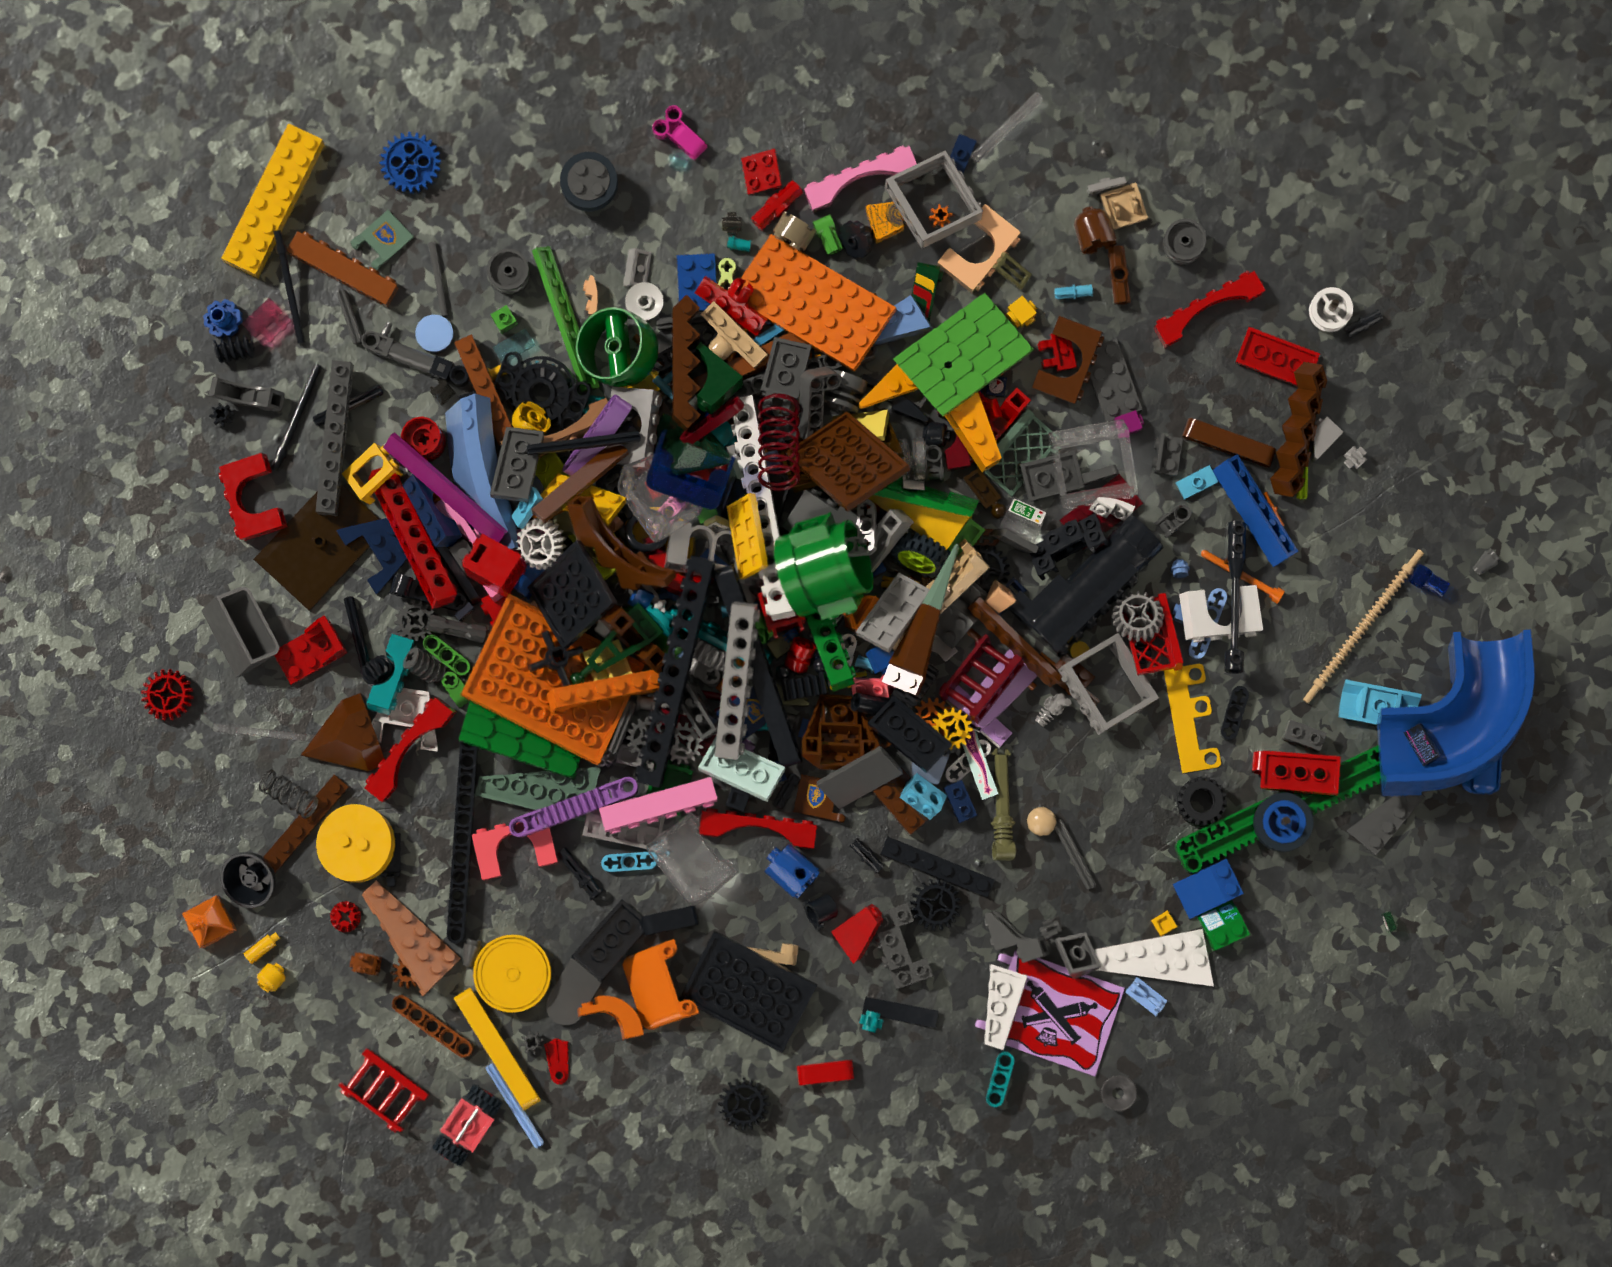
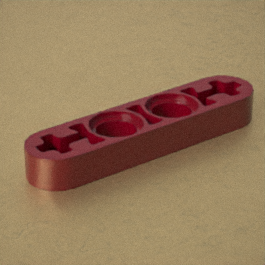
(712, 421)

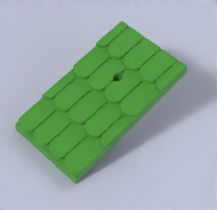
(978, 346)

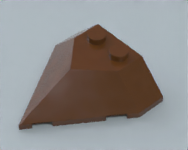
(347, 737)

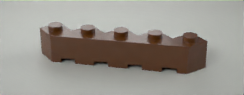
(684, 363)
(1299, 429)

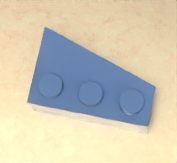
(905, 322)

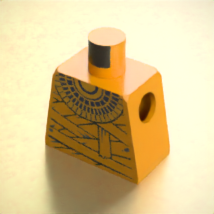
(884, 220)

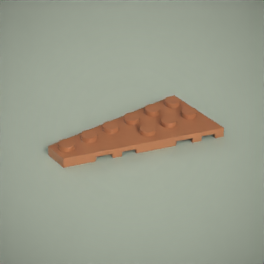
(414, 943)

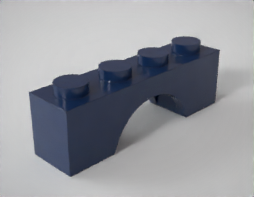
(440, 528)

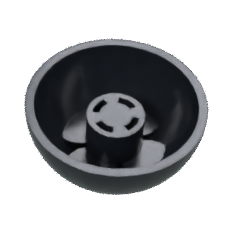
(248, 879)

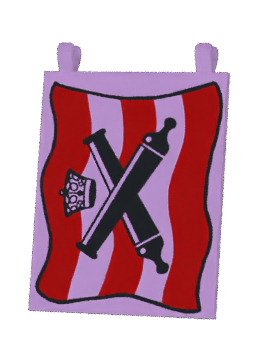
(1061, 1015)

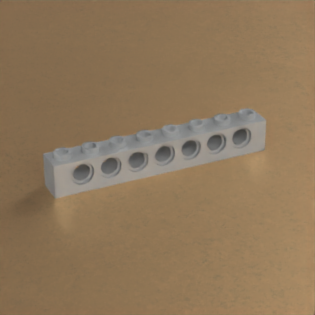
(724, 747)

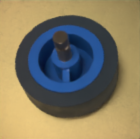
(1283, 822)

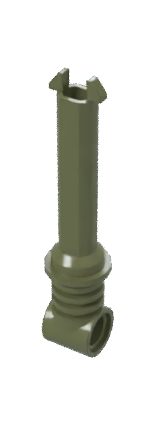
(1003, 847)

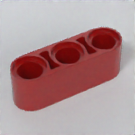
(825, 1072)

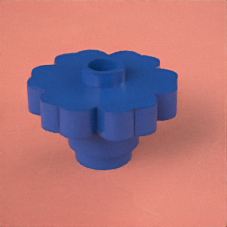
(223, 318)

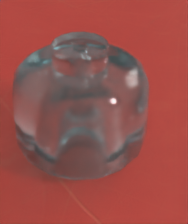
(677, 160)

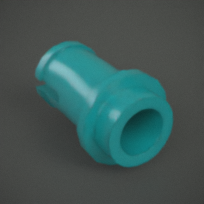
(738, 244)

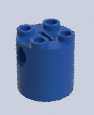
(786, 866)

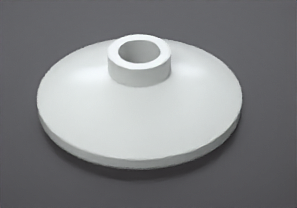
(644, 291)

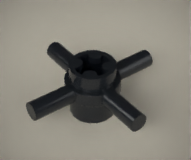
(549, 660)

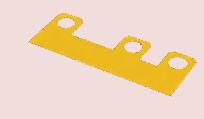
(1183, 716)

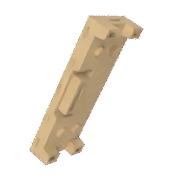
(966, 570)

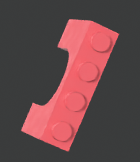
(487, 844)

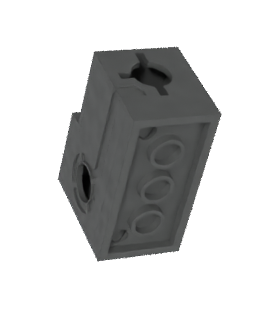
(816, 503)

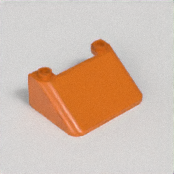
(653, 987)

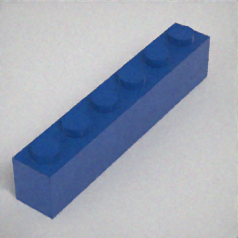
(1255, 510)

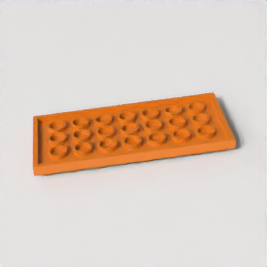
(816, 303)

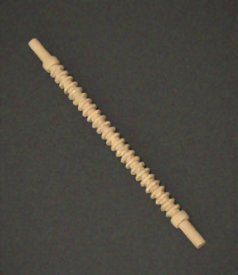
(1407, 569)

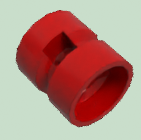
(800, 654)

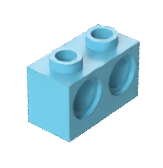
(923, 796)

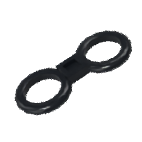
(632, 520)

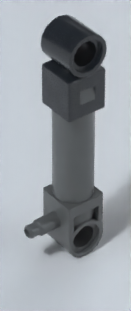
(435, 366)

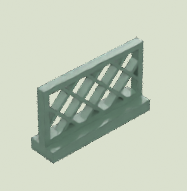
(1010, 438)

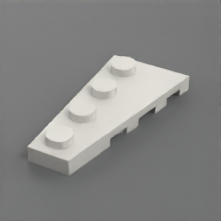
(1003, 1000)

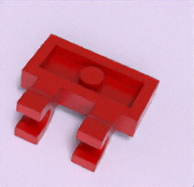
(1063, 353)

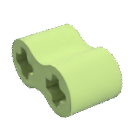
(726, 277)

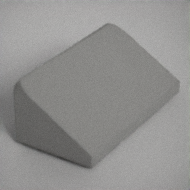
(637, 267)

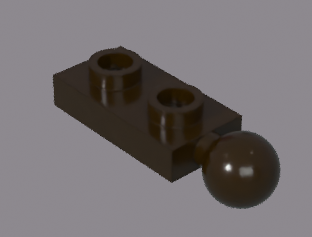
(985, 492)

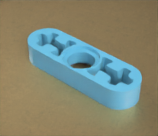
(615, 867)

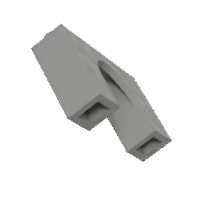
(647, 405)

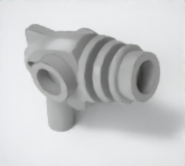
(1053, 706)

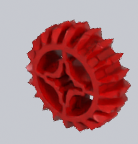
(167, 686)

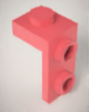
(872, 687)

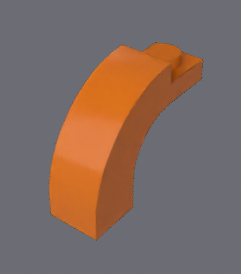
(623, 1013)

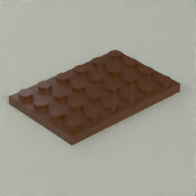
(848, 461)

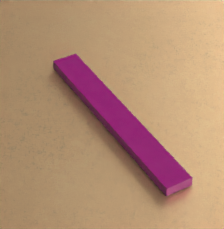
(444, 488)

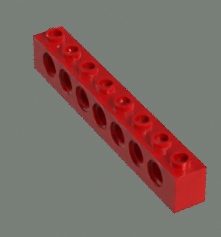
(403, 529)

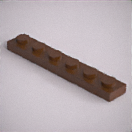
(1014, 642)
(303, 827)

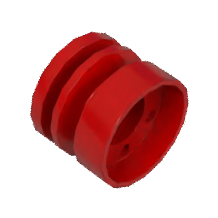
(420, 428)

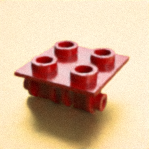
(761, 171)

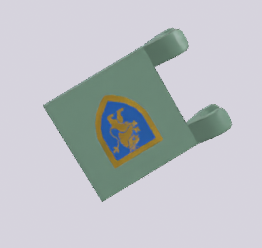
(385, 237)

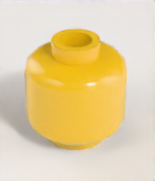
(271, 977)

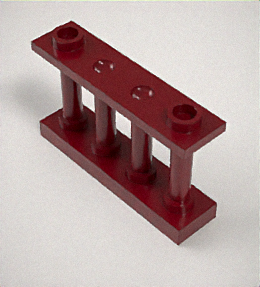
(989, 695)

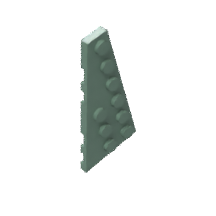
(537, 789)

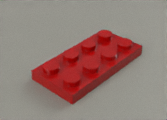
(1273, 355)

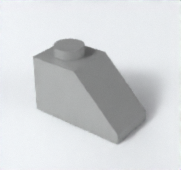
(1326, 434)

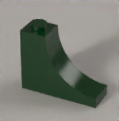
(721, 381)

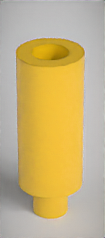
(261, 947)

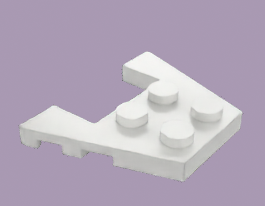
(409, 705)

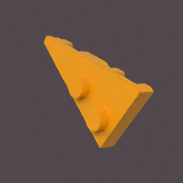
(891, 386)

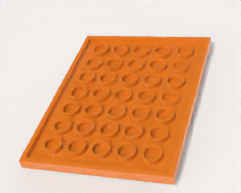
(508, 688)

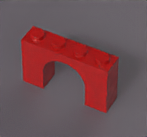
(235, 477)

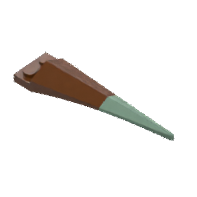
(911, 658)

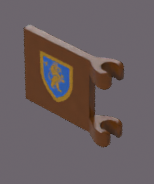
(813, 802)

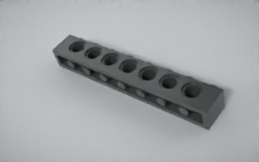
(334, 438)

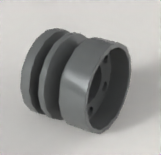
(843, 398)

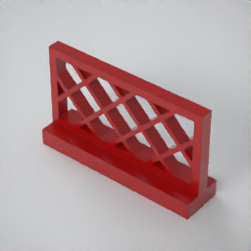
(1168, 636)

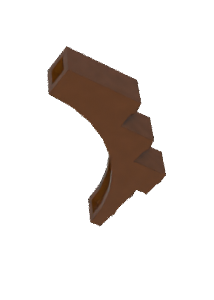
(610, 551)

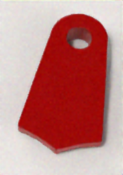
(557, 1059)

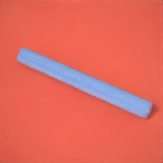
(512, 1102)

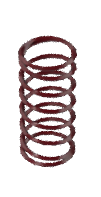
(784, 446)

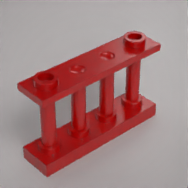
(401, 1083)

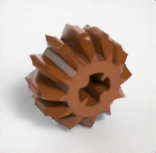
(399, 972)

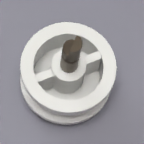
(1331, 309)

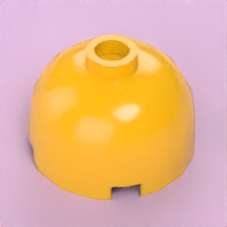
(530, 417)

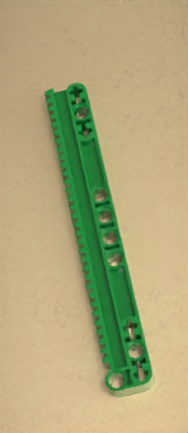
(1239, 830)

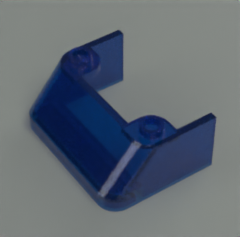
(685, 486)

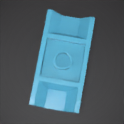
(1364, 701)

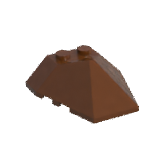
(836, 734)

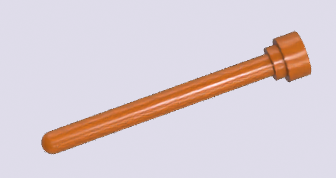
(1274, 593)

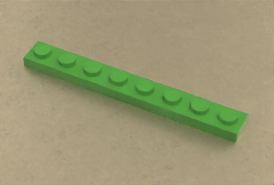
(562, 310)

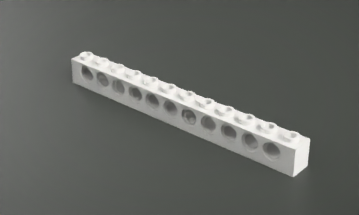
(776, 609)

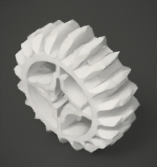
(531, 544)

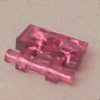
(262, 318)

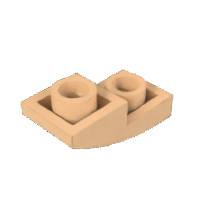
(591, 292)

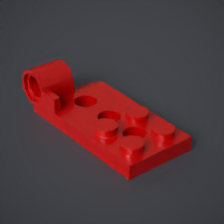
(1267, 762)

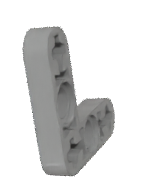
(864, 537)

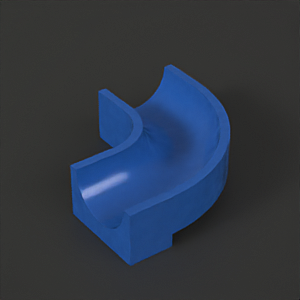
(1469, 725)

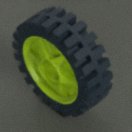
(919, 555)

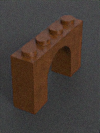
(1087, 340)
(622, 623)

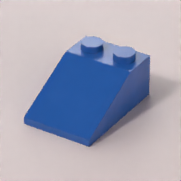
(1208, 888)

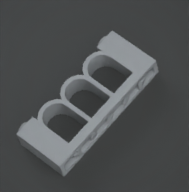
(678, 549)

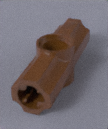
(1119, 286)

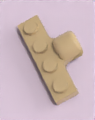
(731, 337)

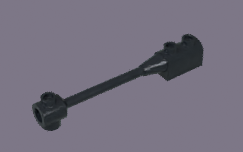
(1235, 558)

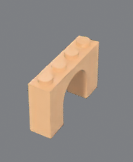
(972, 274)

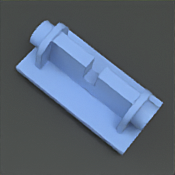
(1146, 996)

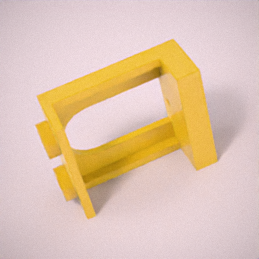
(389, 467)

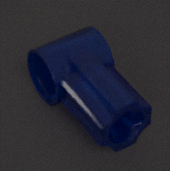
(1425, 579)

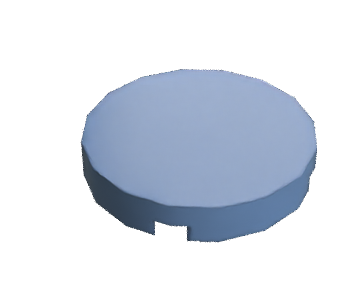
(434, 333)

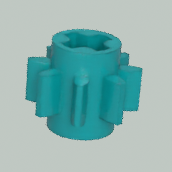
(871, 1021)

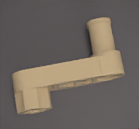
(787, 955)

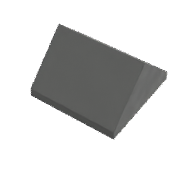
(1077, 954)

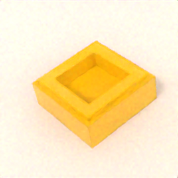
(1164, 923)

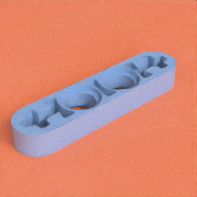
(1221, 603)

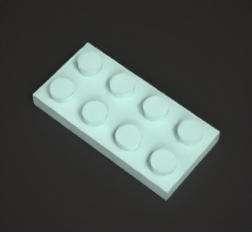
(748, 773)

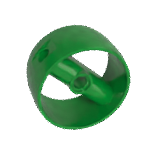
(622, 371)

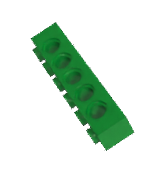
(838, 678)

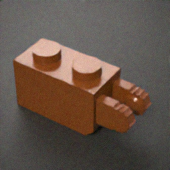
(366, 964)

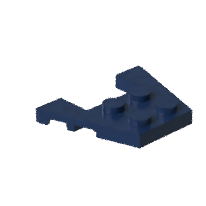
(384, 546)

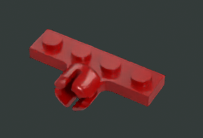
(733, 302)

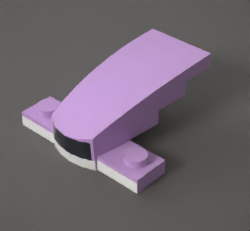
(989, 725)

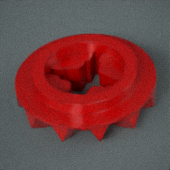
(355, 916)

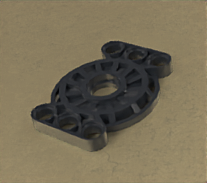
(525, 379)

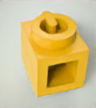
(1021, 312)

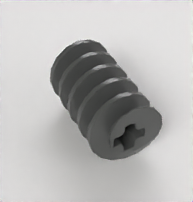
(424, 665)

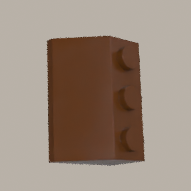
(905, 815)

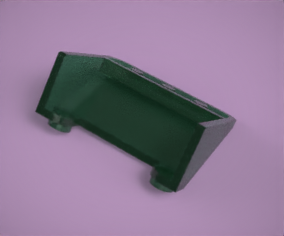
(689, 457)

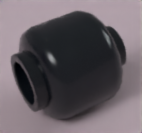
(936, 434)

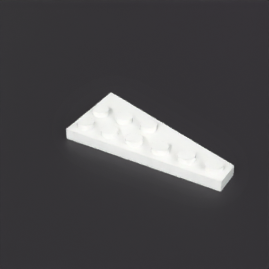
(1169, 957)

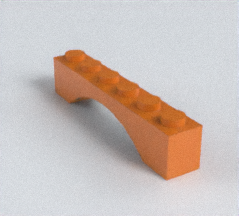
(588, 692)

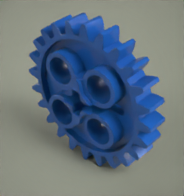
(423, 173)

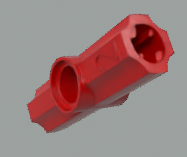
(776, 205)

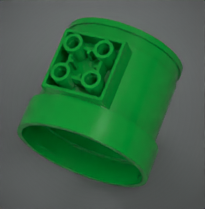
(818, 570)

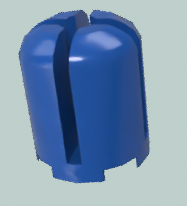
(1486, 782)

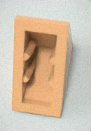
(999, 597)

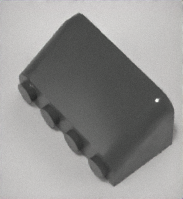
(240, 630)

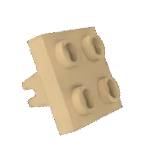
(1124, 206)

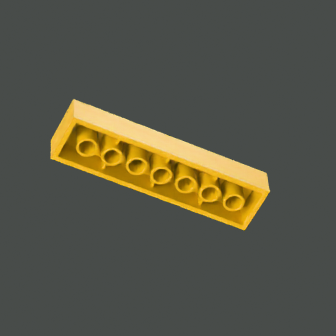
(273, 200)

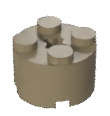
(794, 231)

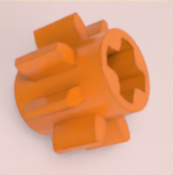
(937, 221)

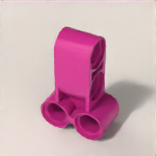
(680, 134)

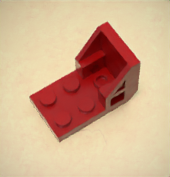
(310, 651)

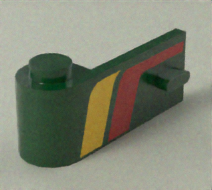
(925, 286)

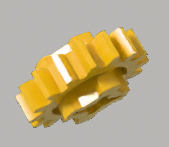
(960, 731)

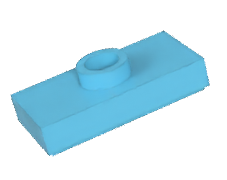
(1196, 482)
(523, 511)

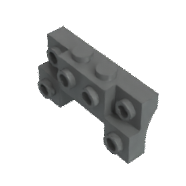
(895, 950)

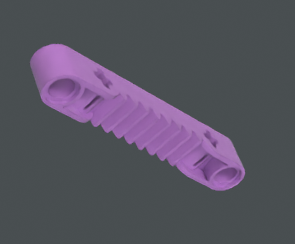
(573, 807)

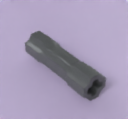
(459, 629)

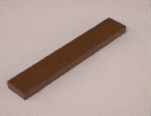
(579, 482)

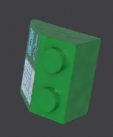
(1223, 925)

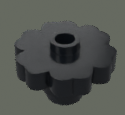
(856, 238)

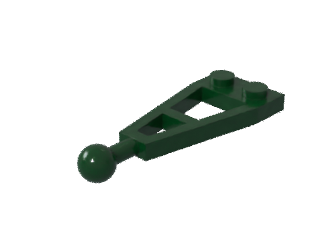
(643, 624)

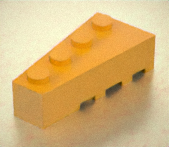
(975, 432)

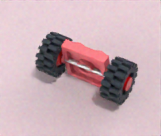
(467, 1125)

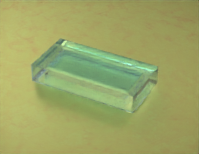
(519, 342)

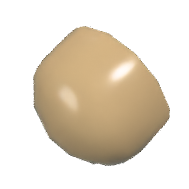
(1041, 821)

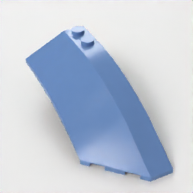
(475, 459)

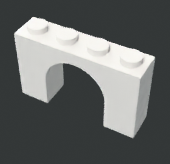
(1199, 624)

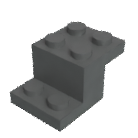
(957, 618)

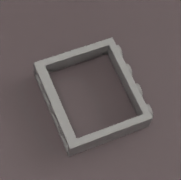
(942, 159)
(1086, 704)

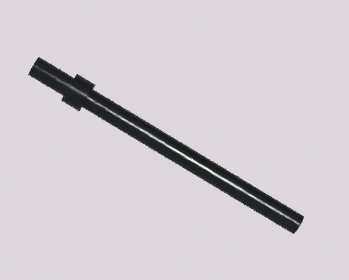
(281, 250)
(281, 450)

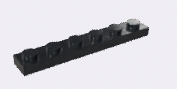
(937, 867)

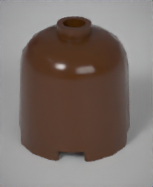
(1094, 230)

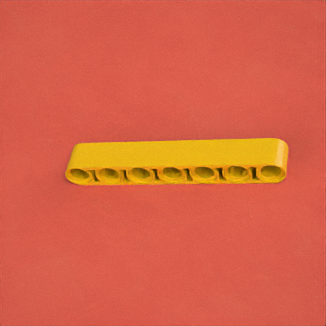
(497, 1049)

